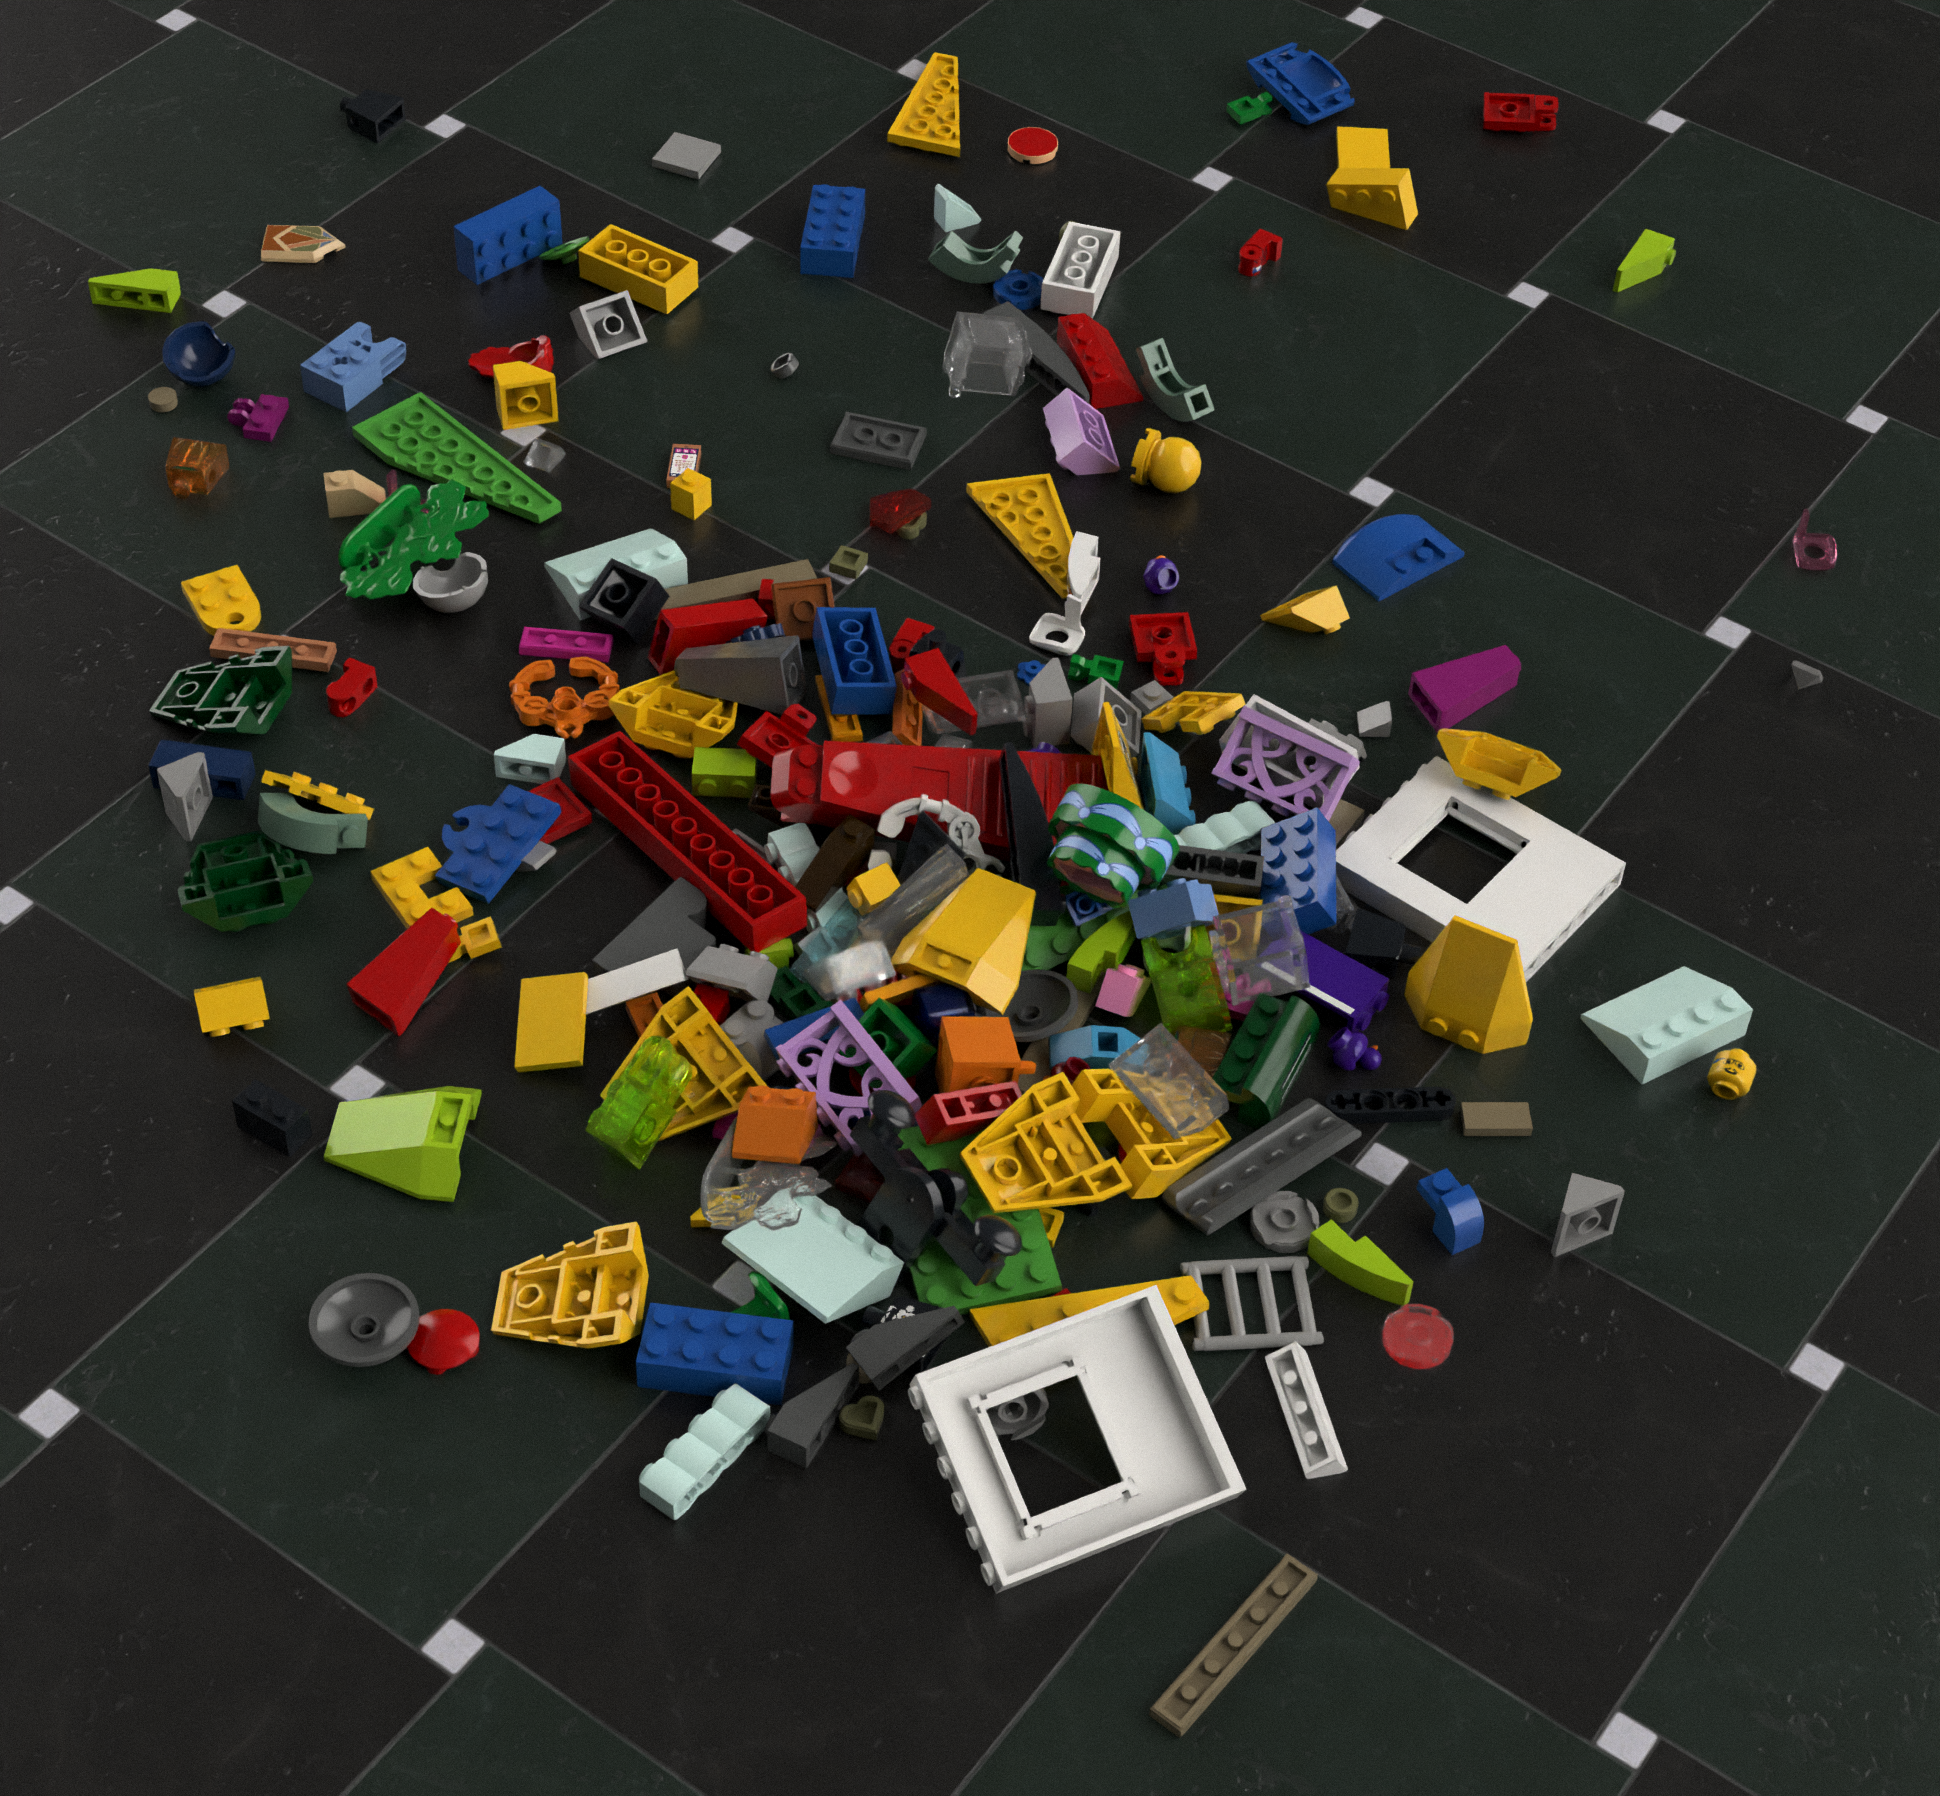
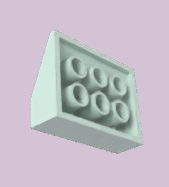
(643, 551)
(1669, 1022)
(820, 1260)

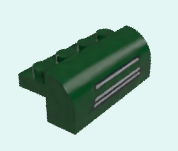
(1267, 1057)

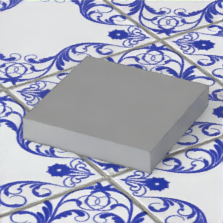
(686, 155)

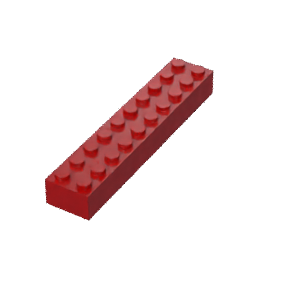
(688, 841)

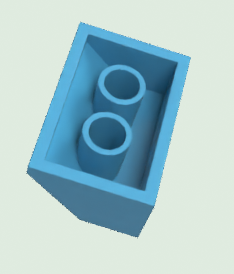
(1163, 785)

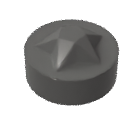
(784, 365)

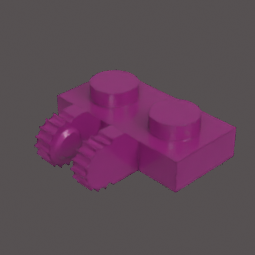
(259, 419)

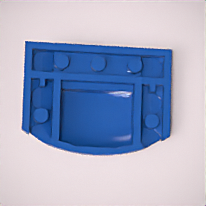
(1301, 82)
(1394, 554)

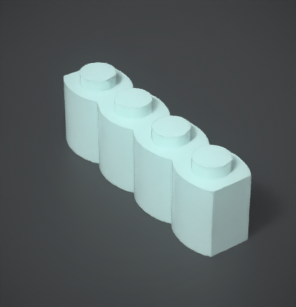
(1229, 831)
(792, 852)
(704, 1451)

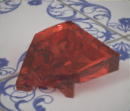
(897, 508)

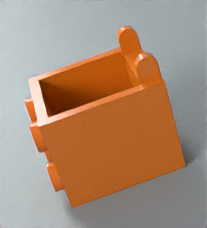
(977, 1053)

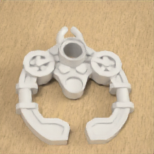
(961, 828)

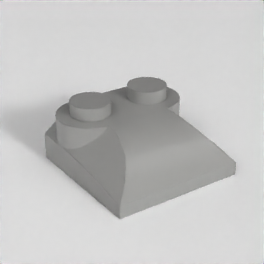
(746, 1032)

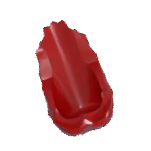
(534, 352)

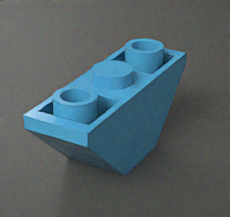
(1092, 1043)

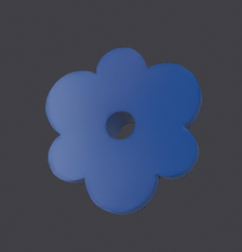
(1029, 670)

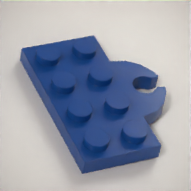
(494, 841)

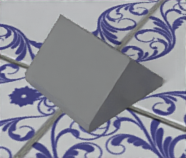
(186, 792)
(1587, 1213)

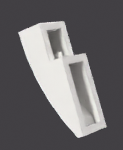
(1083, 567)

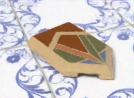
(298, 244)

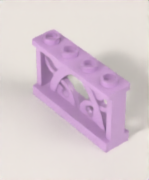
(1264, 731)
(847, 1035)

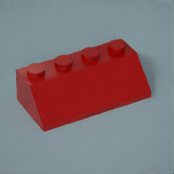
(1097, 361)

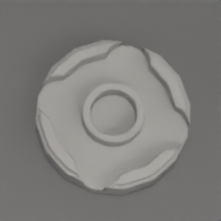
(1280, 1230)

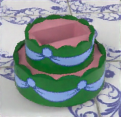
(1108, 845)

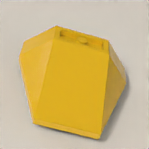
(973, 939)

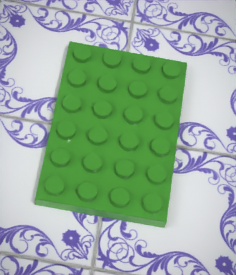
(939, 1278)

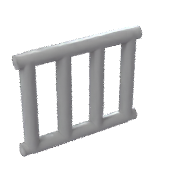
(1263, 1268)

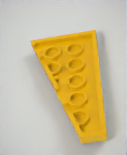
(932, 110)
(1032, 519)
(1006, 1321)

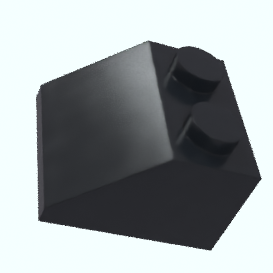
(624, 600)

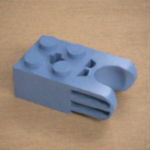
(351, 367)

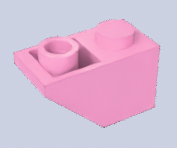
(1123, 989)

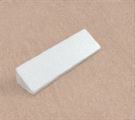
(635, 980)
(1305, 1412)

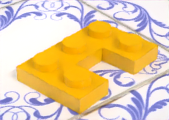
(1194, 711)
(400, 887)

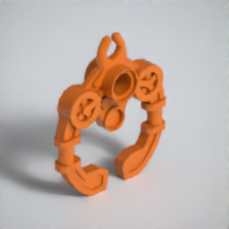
(566, 710)

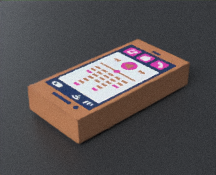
(683, 457)

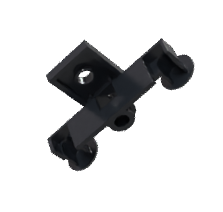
(925, 1202)

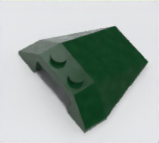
(231, 696)
(243, 882)

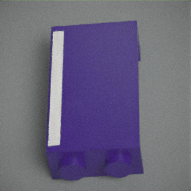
(1343, 984)

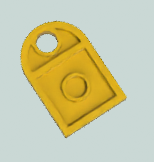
(222, 599)

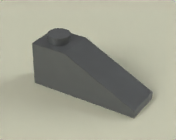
(897, 1344)
(809, 1417)

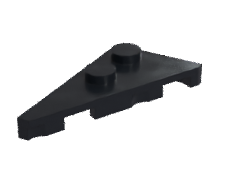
(924, 843)

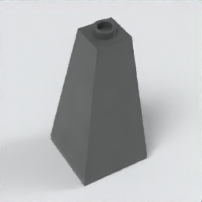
(751, 673)

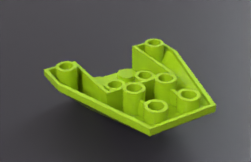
(405, 1139)

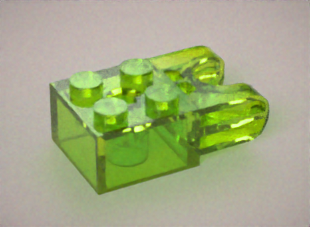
(1187, 984)
(641, 1102)

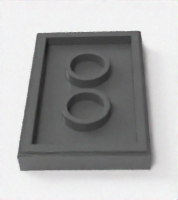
(878, 440)

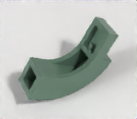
(974, 264)
(1166, 387)
(308, 830)

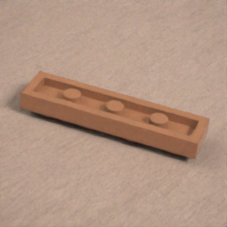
(305, 652)

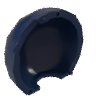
(197, 355)

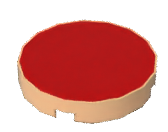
(1033, 145)

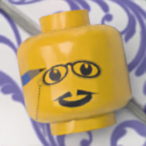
(1731, 1074)

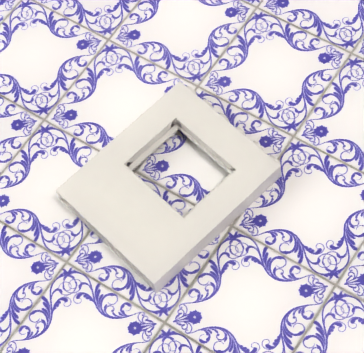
(1533, 899)
(1145, 1408)

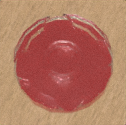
(1417, 1336)

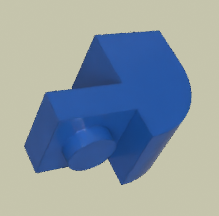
(1457, 1210)

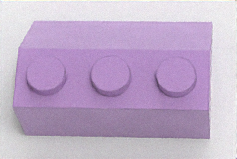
(1079, 435)

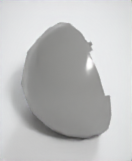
(454, 588)

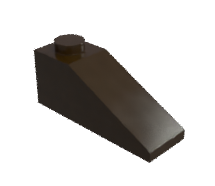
(836, 861)

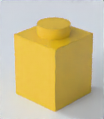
(691, 494)
(872, 888)

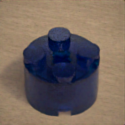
(936, 1002)

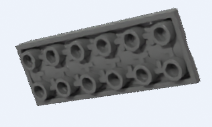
(1259, 1165)

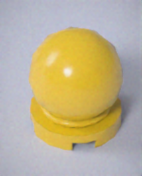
(1168, 463)

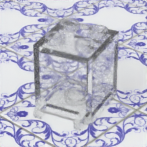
(986, 354)
(1268, 949)

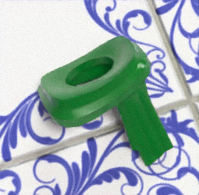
(766, 1300)

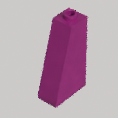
(1463, 685)

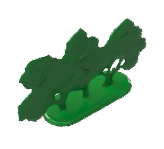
(415, 537)

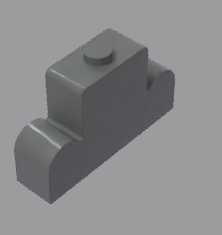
(667, 924)

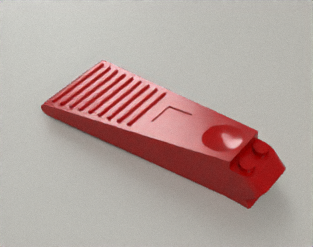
(867, 778)

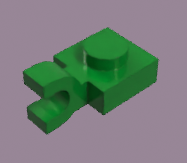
(1248, 109)
(1100, 666)

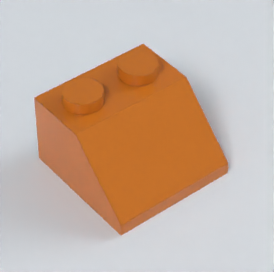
(775, 1124)

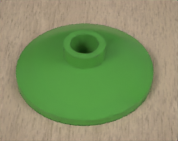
(566, 251)

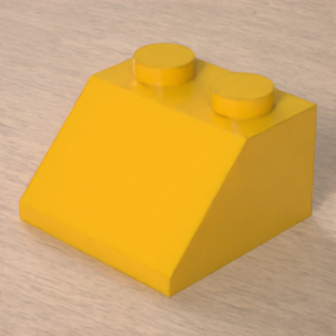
(524, 395)
(231, 1005)

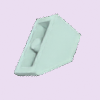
(531, 759)

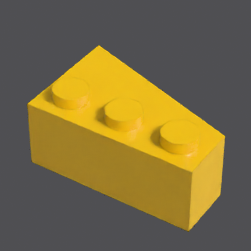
(1375, 194)

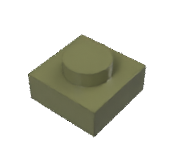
(848, 562)

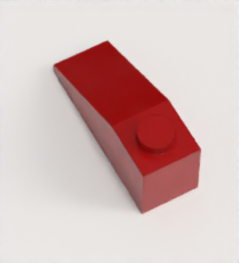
(938, 689)
(964, 1111)

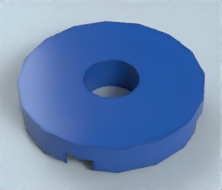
(1007, 290)

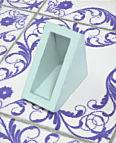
(952, 211)

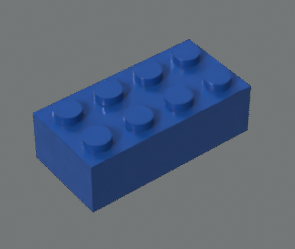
(832, 231)
(508, 235)
(853, 661)
(1302, 865)
(712, 1351)

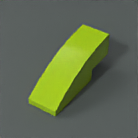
(1101, 951)
(1359, 1264)

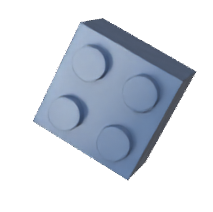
(1173, 909)

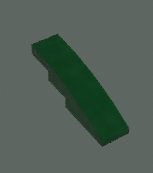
(794, 998)

